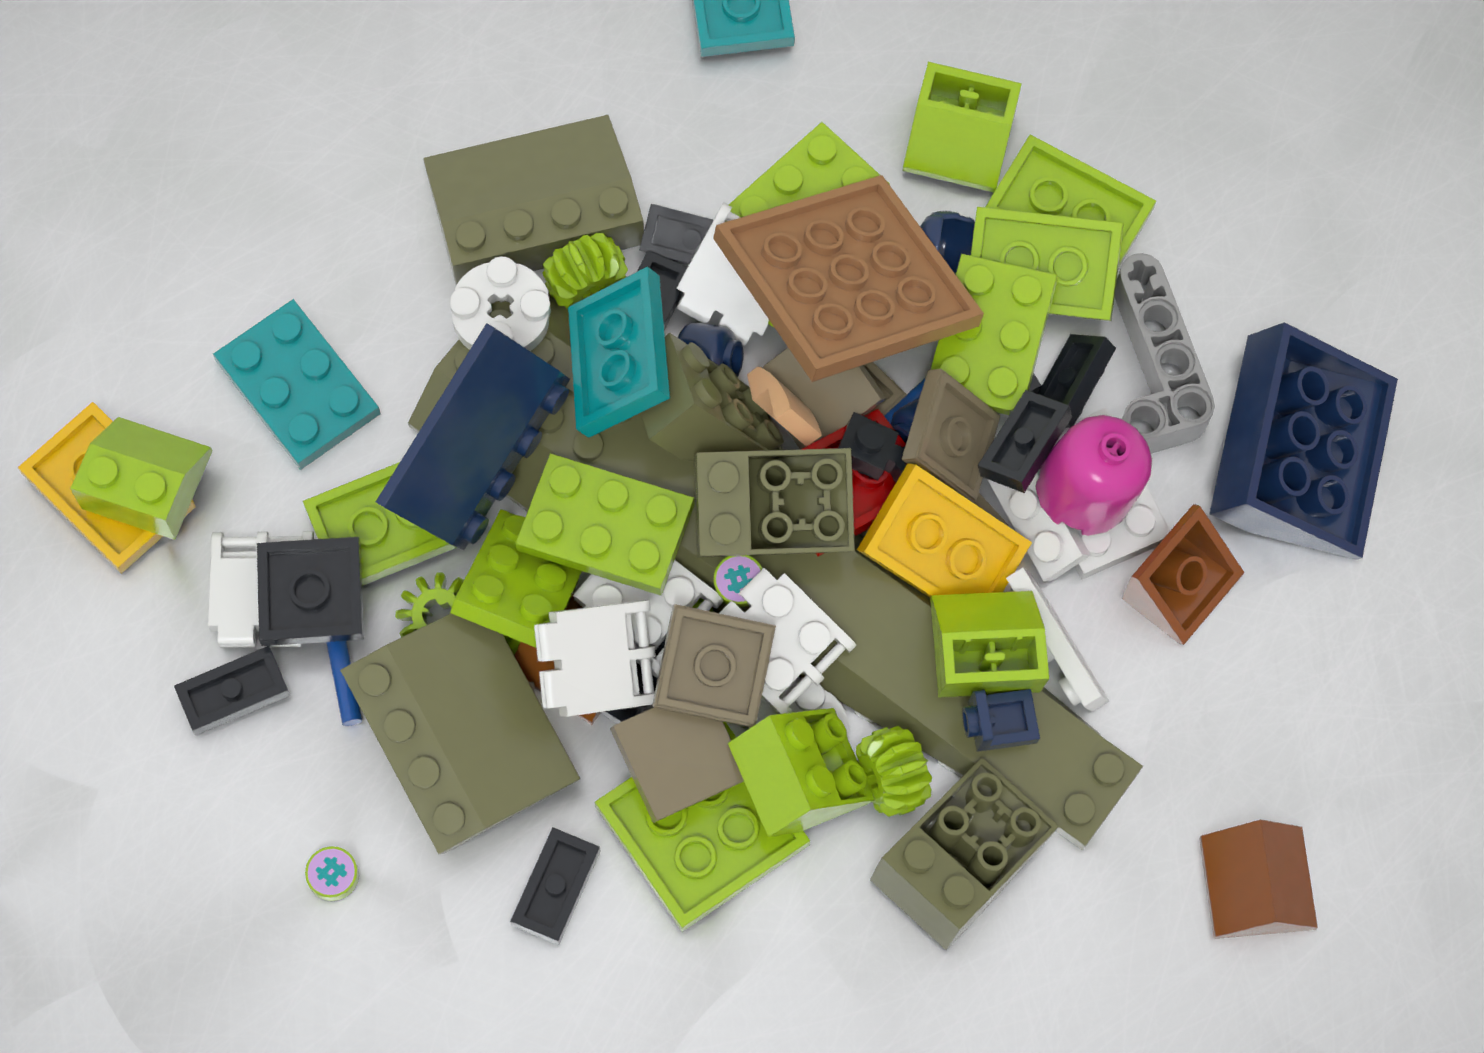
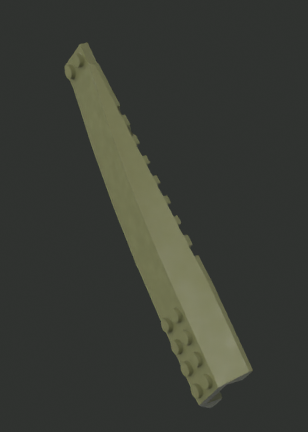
(892, 669)

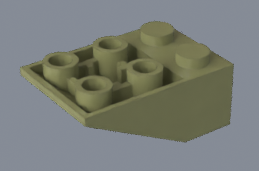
(707, 408)
(773, 502)
(963, 853)

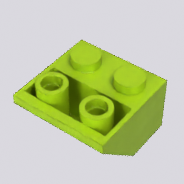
(961, 127)
(988, 643)
(800, 770)

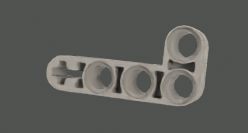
(1158, 348)

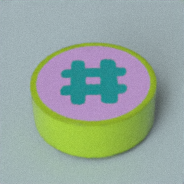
(733, 575)
(332, 873)

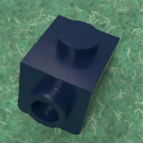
(1001, 719)

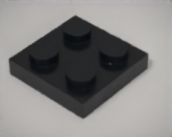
(310, 591)

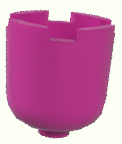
(1094, 474)

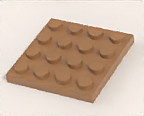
(847, 277)

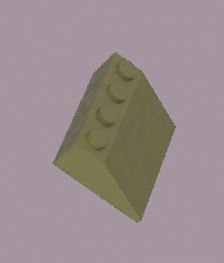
(534, 195)
(460, 728)

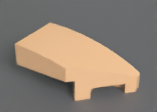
(783, 406)

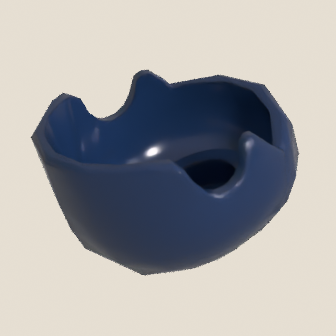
(950, 235)

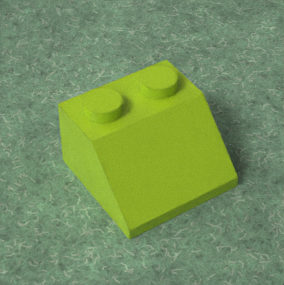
(140, 476)

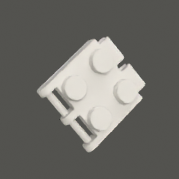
(714, 285)
(235, 588)
(680, 589)
(798, 639)
(595, 659)

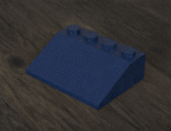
(475, 439)
(1304, 443)

